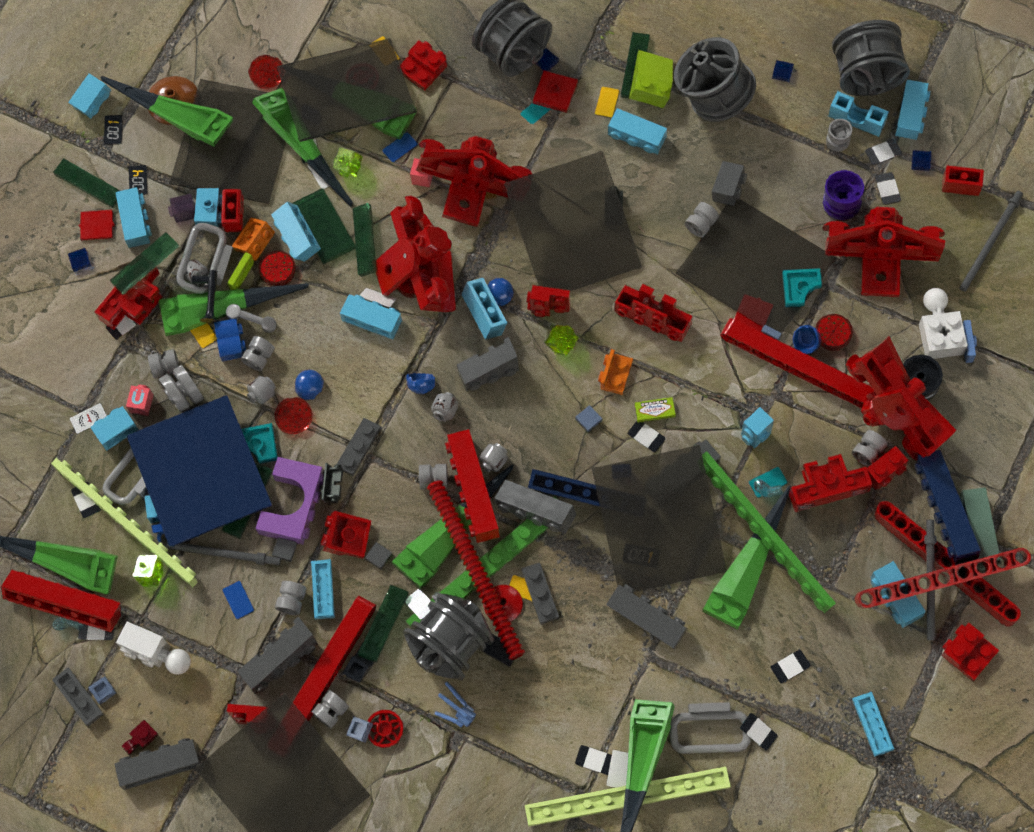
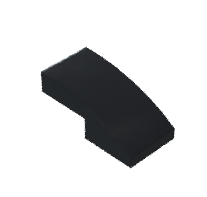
(358, 667)

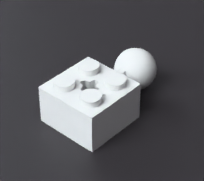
(941, 332)
(151, 649)

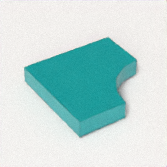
(799, 284)
(261, 442)

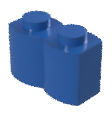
(229, 339)

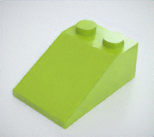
(652, 79)

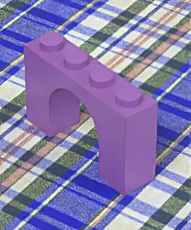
(293, 526)

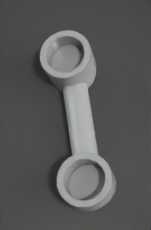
(268, 323)

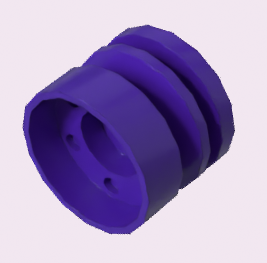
(843, 194)

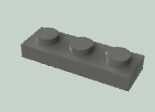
(359, 446)
(540, 593)
(78, 697)

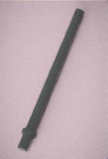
(1013, 203)

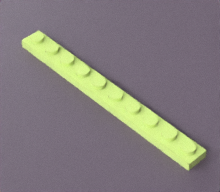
(130, 526)
(613, 798)

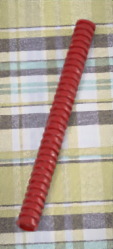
(475, 570)

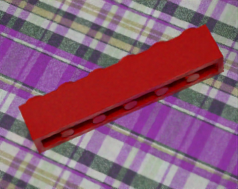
(473, 486)
(61, 600)

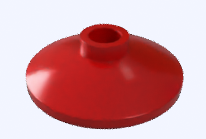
(513, 601)

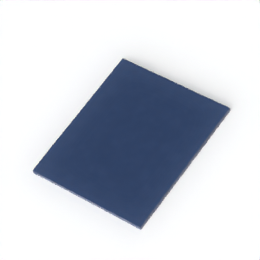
(198, 471)

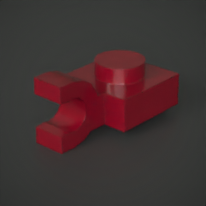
(141, 735)

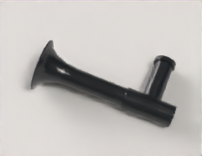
(212, 282)

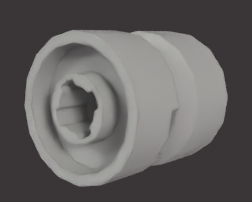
(839, 135)
(703, 218)
(262, 349)
(163, 363)
(871, 446)
(428, 475)
(290, 599)
(332, 702)

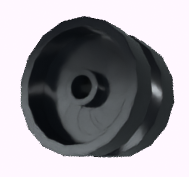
(928, 369)

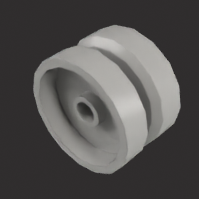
(182, 388)

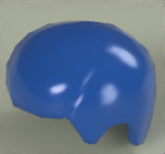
(501, 290)
(806, 339)
(420, 382)
(308, 384)

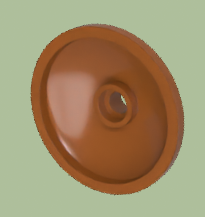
(182, 90)

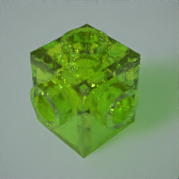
(347, 162)
(561, 339)
(148, 570)

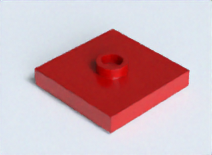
(555, 91)

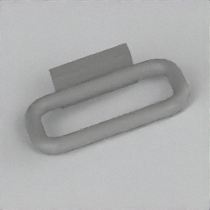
(219, 261)
(139, 489)
(707, 711)

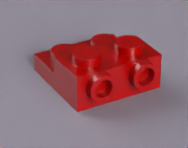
(423, 64)
(544, 299)
(346, 534)
(969, 651)
(243, 713)

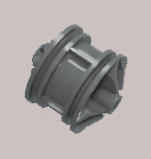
(512, 36)
(870, 58)
(715, 79)
(448, 636)

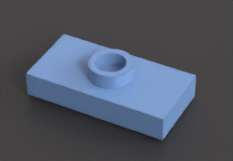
(970, 353)

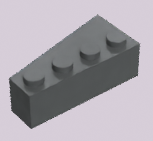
(278, 656)

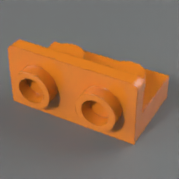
(254, 238)
(615, 373)

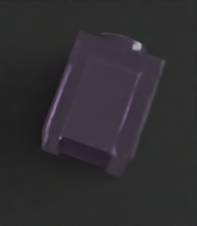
(182, 208)

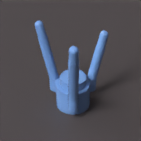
(464, 715)

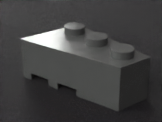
(488, 367)

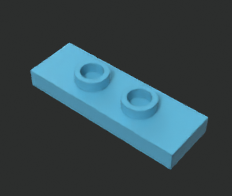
(323, 589)
(873, 724)

